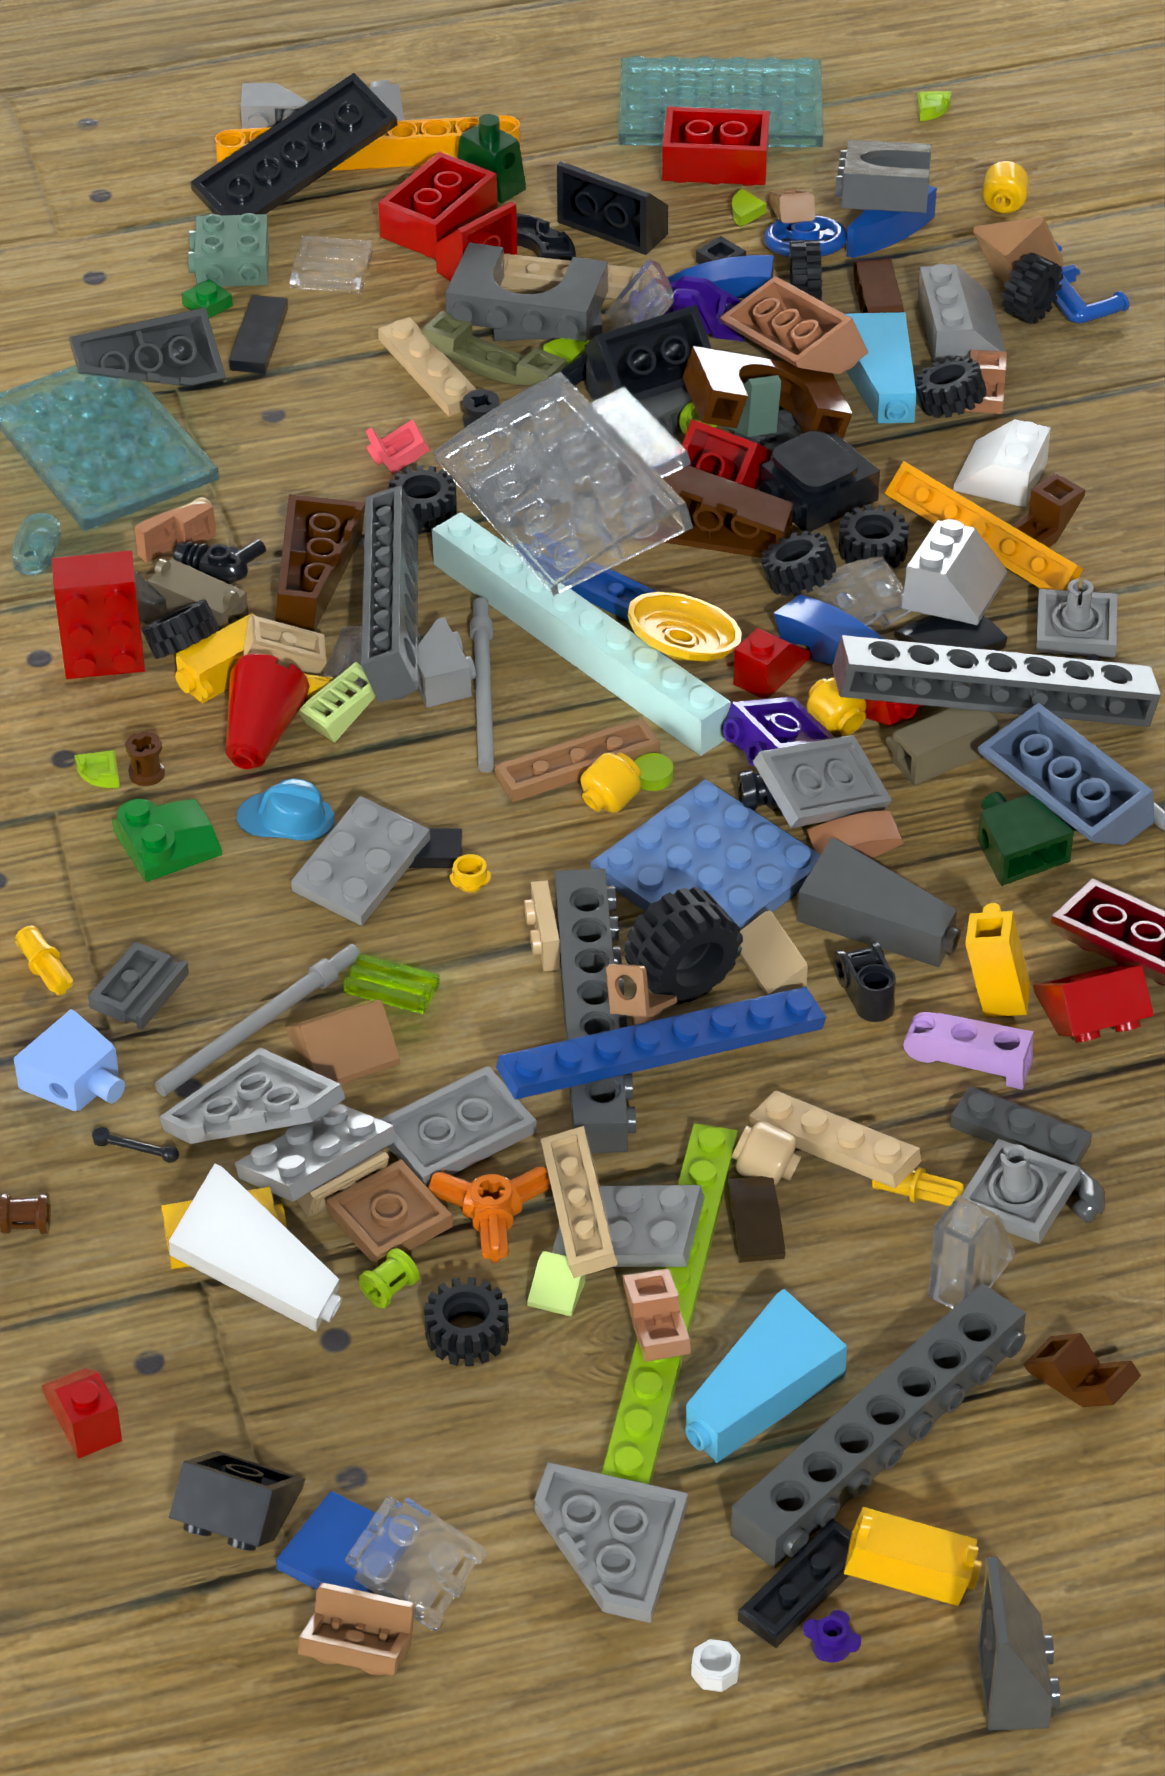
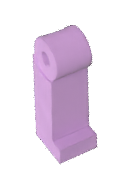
(971, 1045)

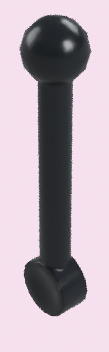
(102, 1137)

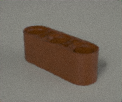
(877, 286)

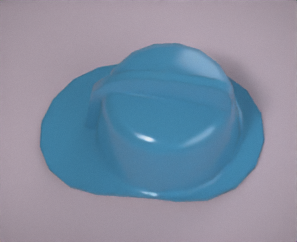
(288, 811)

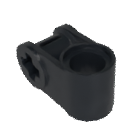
(867, 981)

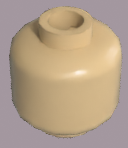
(766, 1153)

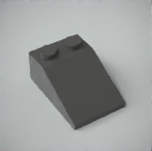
(1014, 1656)

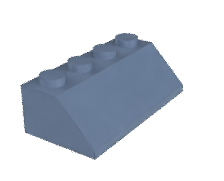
(1071, 777)

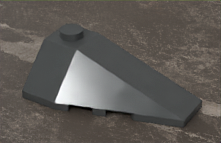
(157, 350)

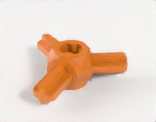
(491, 1203)

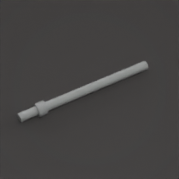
(481, 633)
(320, 975)

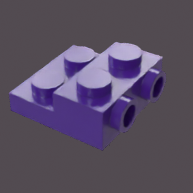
(771, 725)

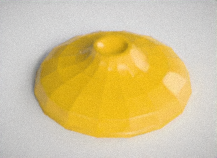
(683, 626)

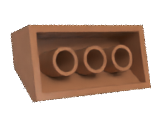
(797, 328)

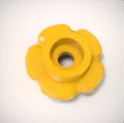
(470, 873)

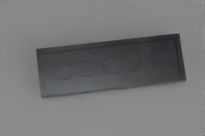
(296, 151)

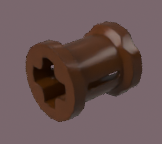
(145, 758)
(25, 1213)

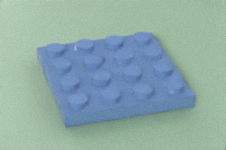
(714, 846)

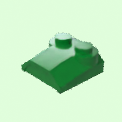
(165, 835)

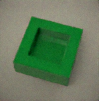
(207, 295)

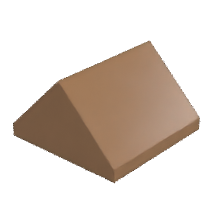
(1011, 240)
(346, 1042)

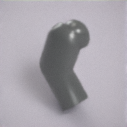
(1092, 1197)

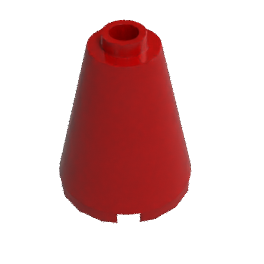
(261, 707)

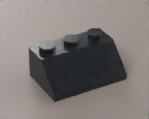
(610, 209)
(647, 355)

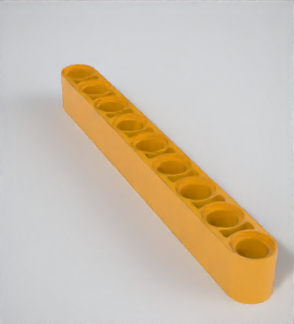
(403, 146)

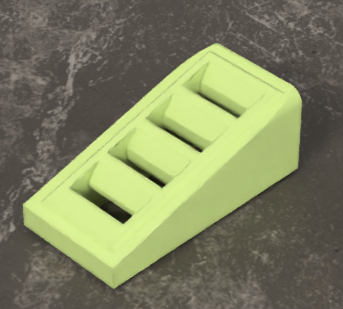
(336, 723)

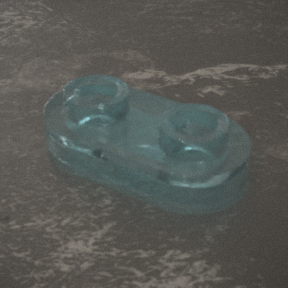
(36, 543)

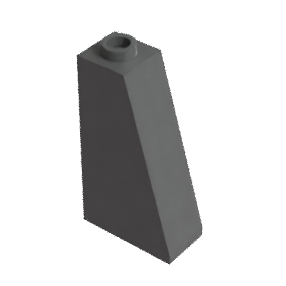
(871, 904)

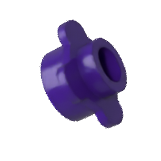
(832, 1648)

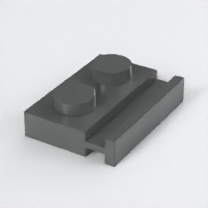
(138, 985)

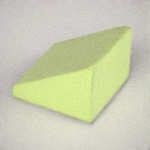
(554, 1285)

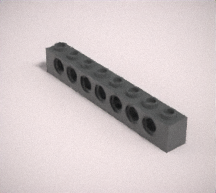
(390, 595)
(994, 680)
(585, 952)
(878, 1426)

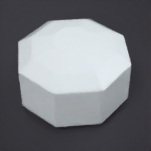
(715, 1665)

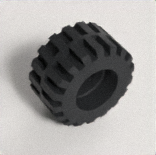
(684, 944)

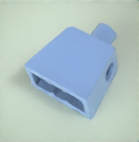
(70, 1065)

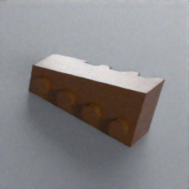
(729, 514)
(315, 554)

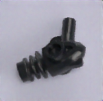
(219, 560)

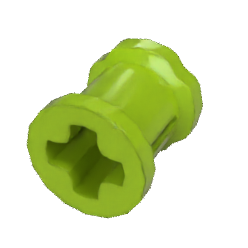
(389, 1278)

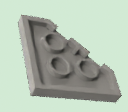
(253, 1097)
(612, 1534)

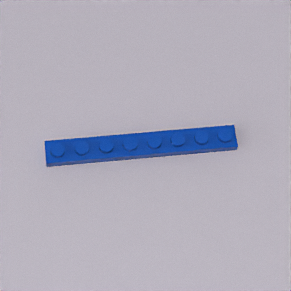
(659, 1042)

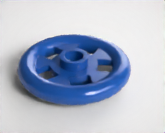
(806, 230)

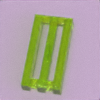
(393, 978)

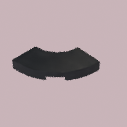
(542, 239)

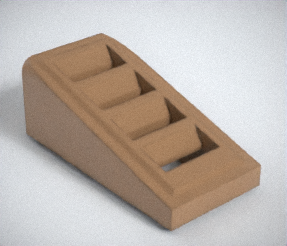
(793, 205)

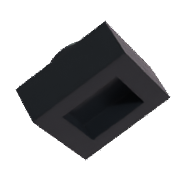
(718, 249)

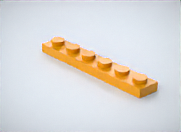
(1011, 546)

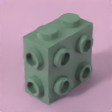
(230, 249)

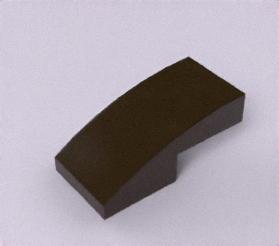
(756, 1219)

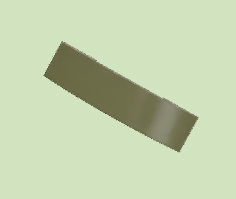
(487, 359)

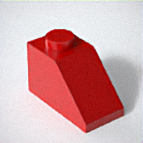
(766, 662)
(84, 1411)

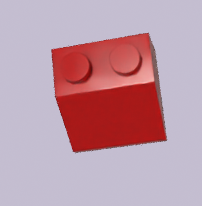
(493, 229)
(725, 454)
(1096, 1001)

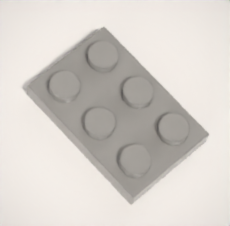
(822, 780)
(360, 860)
(459, 1125)
(315, 1152)
(650, 1224)

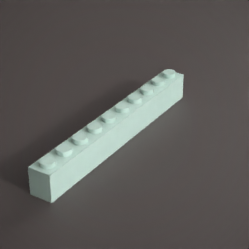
(582, 635)

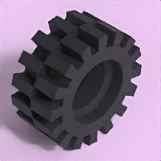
(806, 267)
(1032, 288)
(950, 387)
(429, 494)
(888, 528)
(798, 563)
(180, 629)
(466, 1342)

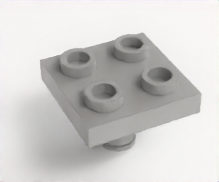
(1077, 621)
(1022, 1188)

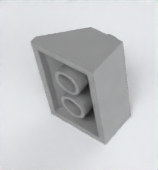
(956, 313)
(953, 574)

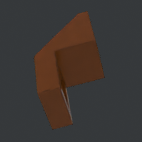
(1050, 509)
(1075, 1371)

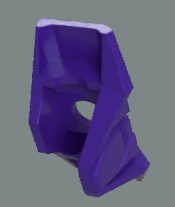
(710, 301)

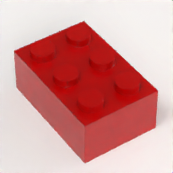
(715, 146)
(436, 203)
(98, 614)

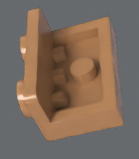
(358, 1630)

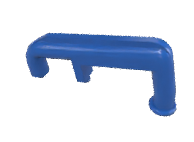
(1075, 308)

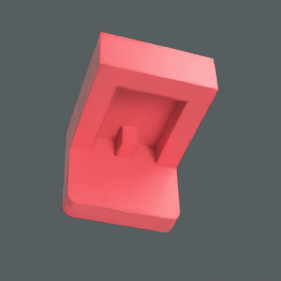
(398, 447)

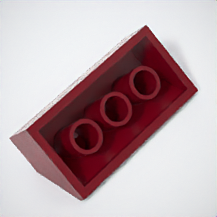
(1115, 927)

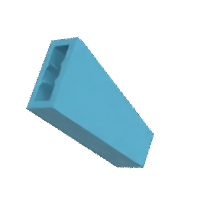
(886, 372)
(764, 1377)

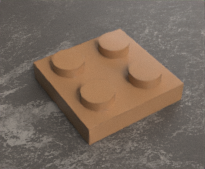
(389, 1212)

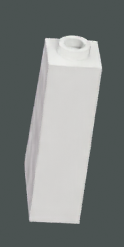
(252, 1252)

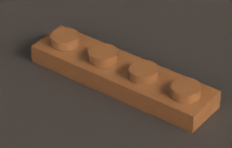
(569, 760)

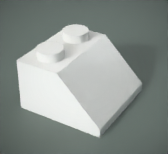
(1006, 463)

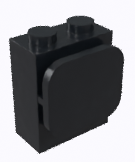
(820, 478)

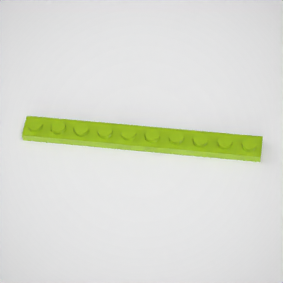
(652, 1384)

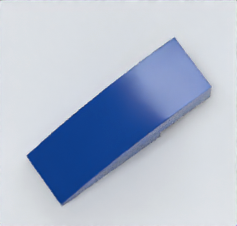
(881, 229)
(735, 275)
(818, 626)

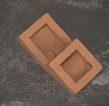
(993, 372)
(168, 529)
(865, 832)
(656, 1315)

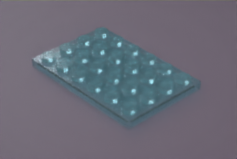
(782, 86)
(102, 444)

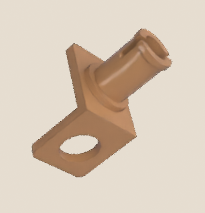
(644, 1005)

